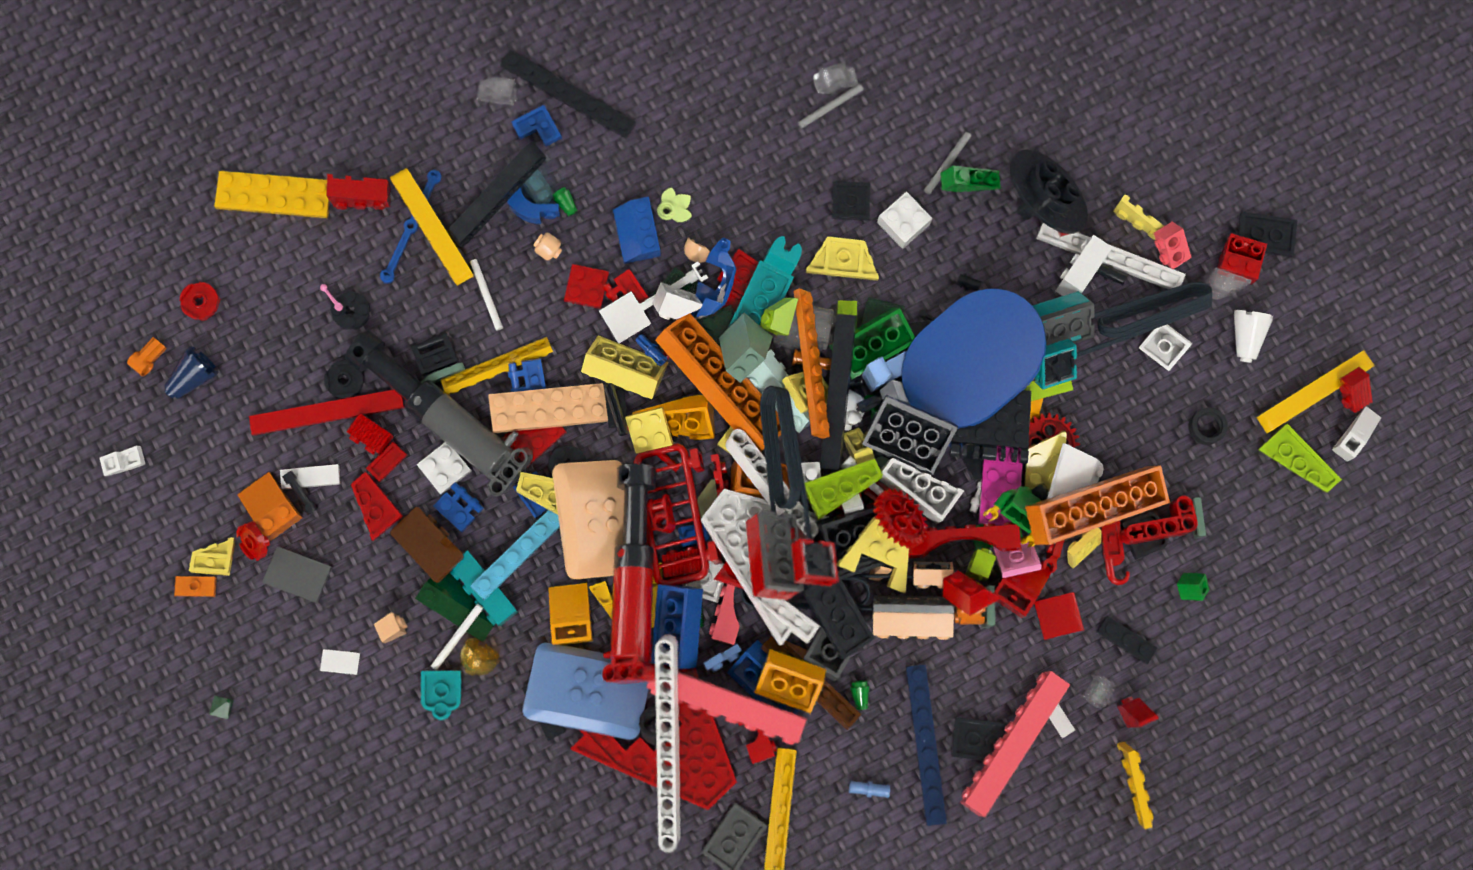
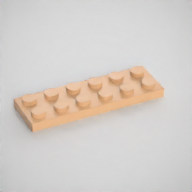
(547, 408)

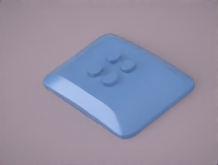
(571, 693)

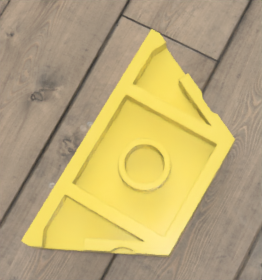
(843, 259)
(1043, 461)

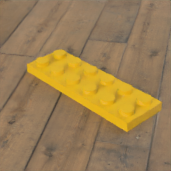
(272, 194)

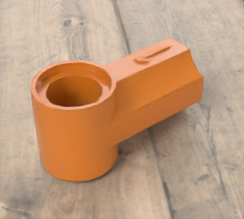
(143, 360)

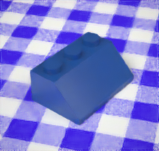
(636, 230)

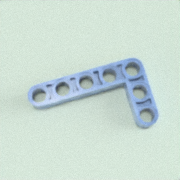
(881, 372)

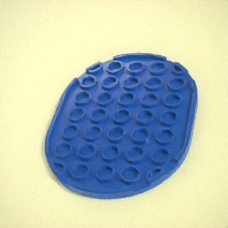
(975, 357)

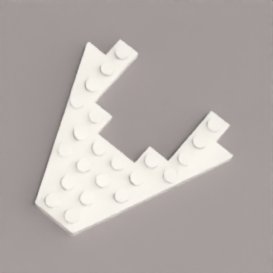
(727, 527)

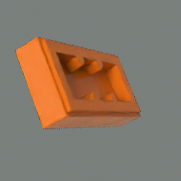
(195, 586)

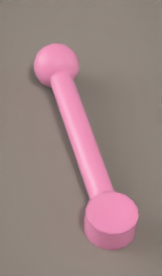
(338, 306)

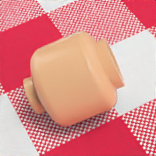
(547, 246)

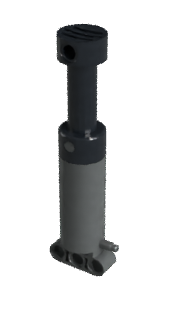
(443, 415)

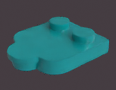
(441, 692)

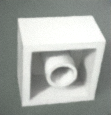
(904, 220)

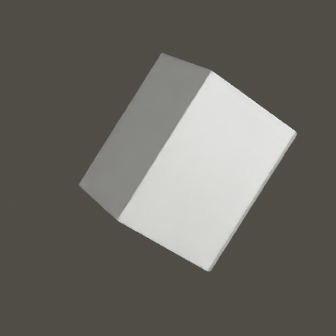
(1165, 346)

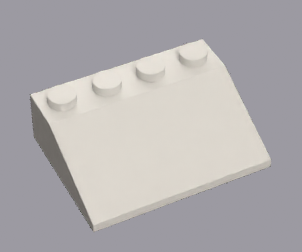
(1074, 472)

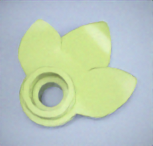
(676, 204)

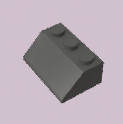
(825, 656)

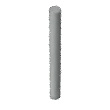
(831, 105)
(946, 164)

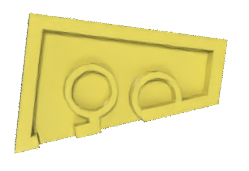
(1135, 215)

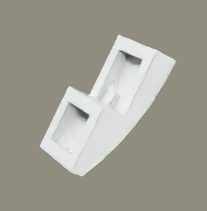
(122, 461)

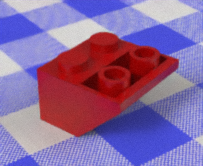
(1242, 257)

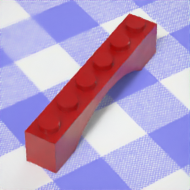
(1003, 537)

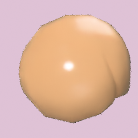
(695, 251)

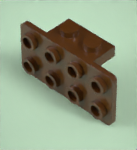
(427, 544)

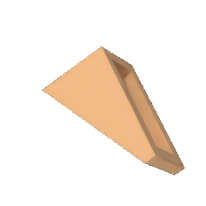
(879, 570)

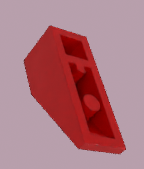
(1136, 712)

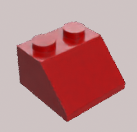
(967, 593)

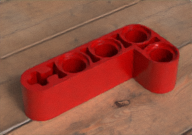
(1158, 526)

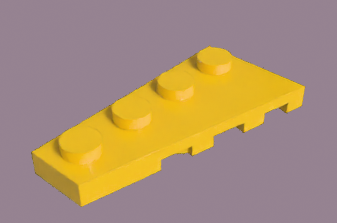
(1135, 784)

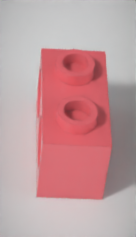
(1172, 245)

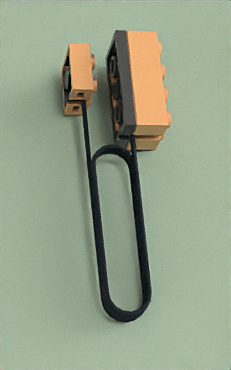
(906, 614)

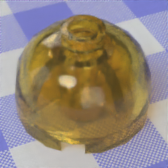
(478, 659)

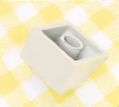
(675, 302)

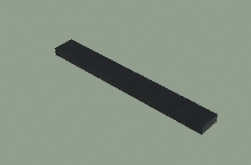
(838, 390)

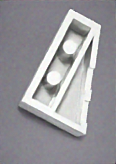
(1084, 266)

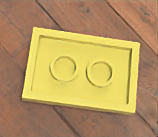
(796, 387)

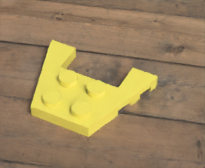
(876, 545)

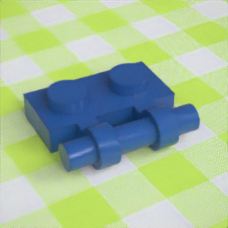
(532, 374)
(454, 512)

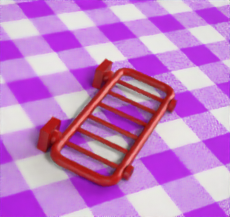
(712, 553)

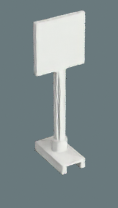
(628, 317)

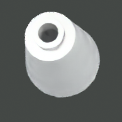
(1250, 333)

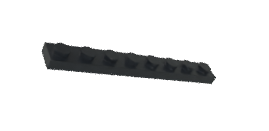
(568, 94)

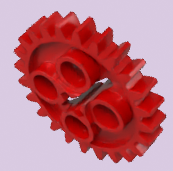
(1056, 425)
(900, 518)

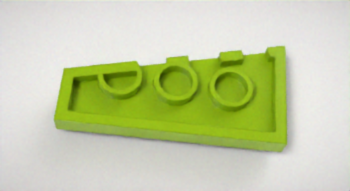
(1297, 456)
(837, 488)

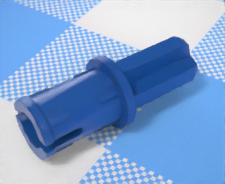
(651, 349)

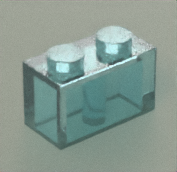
(538, 188)

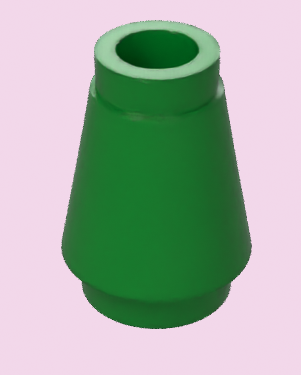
(565, 201)
(860, 694)

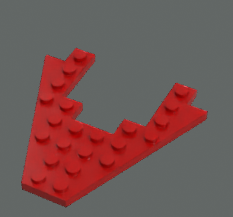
(703, 762)

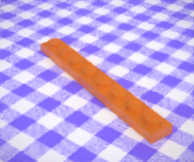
(811, 364)

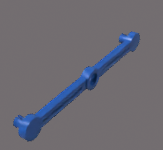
(387, 275)

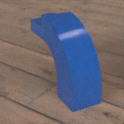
(529, 211)

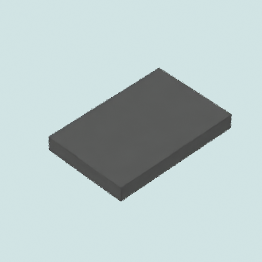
(297, 574)
(734, 838)

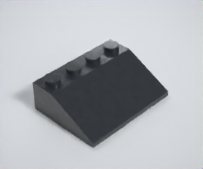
(908, 434)
(843, 532)

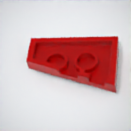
(375, 506)

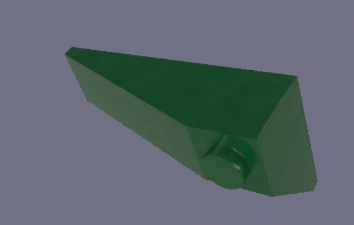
(454, 604)

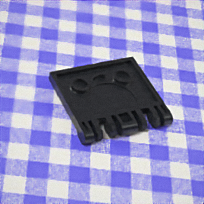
(1004, 429)

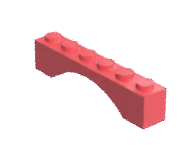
(726, 625)

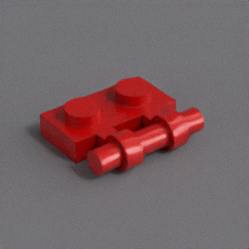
(626, 283)

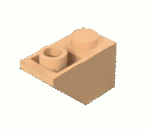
(390, 627)

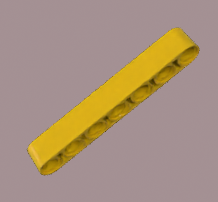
(431, 226)
(1312, 393)

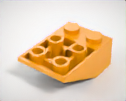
(570, 614)

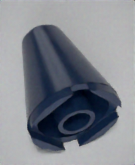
(189, 373)

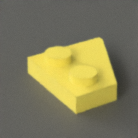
(214, 559)

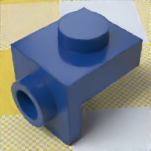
(689, 531)

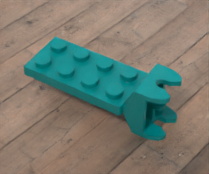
(769, 281)

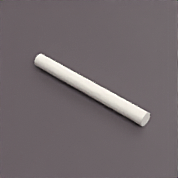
(486, 294)
(457, 636)

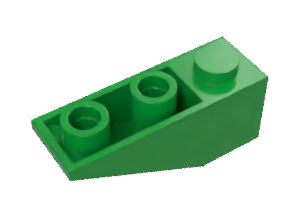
(969, 179)

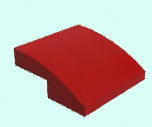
(1059, 615)

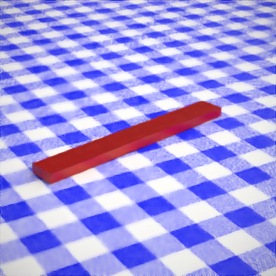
(325, 412)

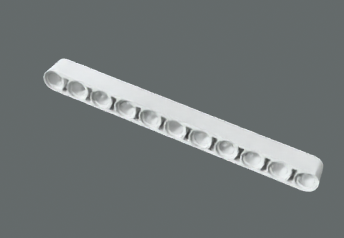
(667, 734)

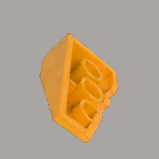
(689, 417)

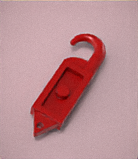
(1113, 551)

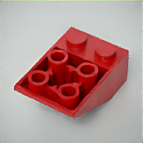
(1021, 591)

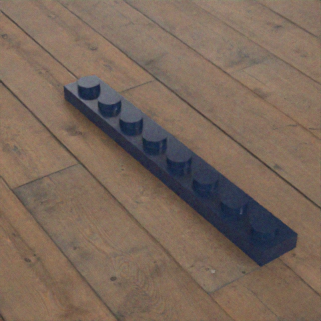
(926, 745)

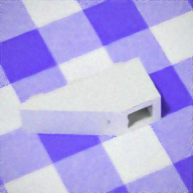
(1357, 434)

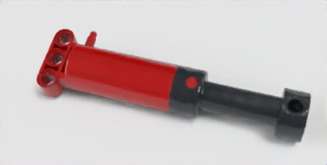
(632, 583)

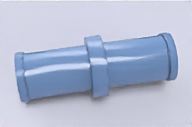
(869, 789)

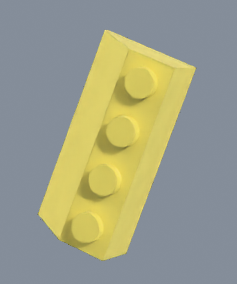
(623, 367)

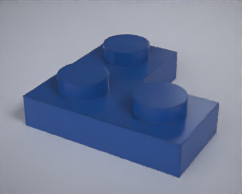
(540, 122)

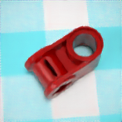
(660, 510)

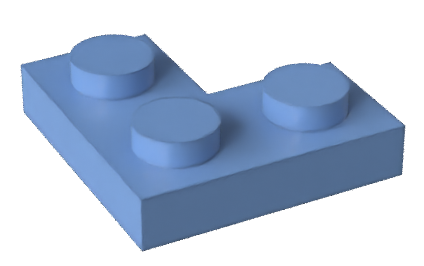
(716, 662)

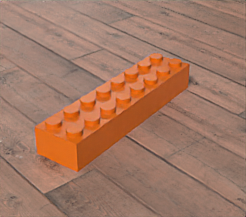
(704, 365)
(1097, 505)

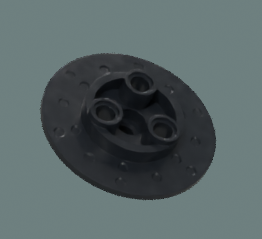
(1047, 192)

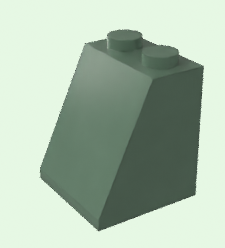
(744, 347)

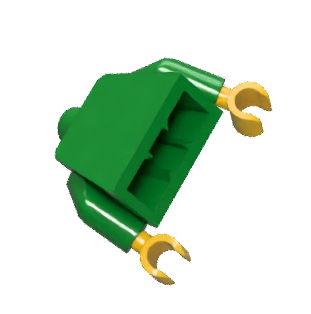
(1012, 506)

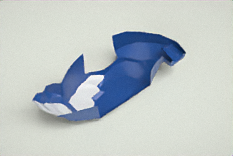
(713, 299)

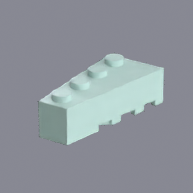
(772, 373)

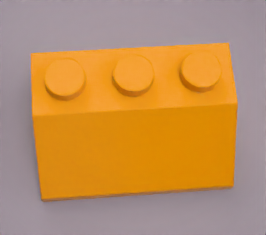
(790, 681)

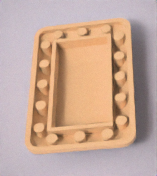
(589, 516)

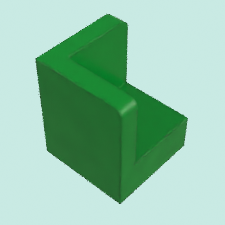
(1193, 586)

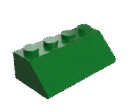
(880, 338)

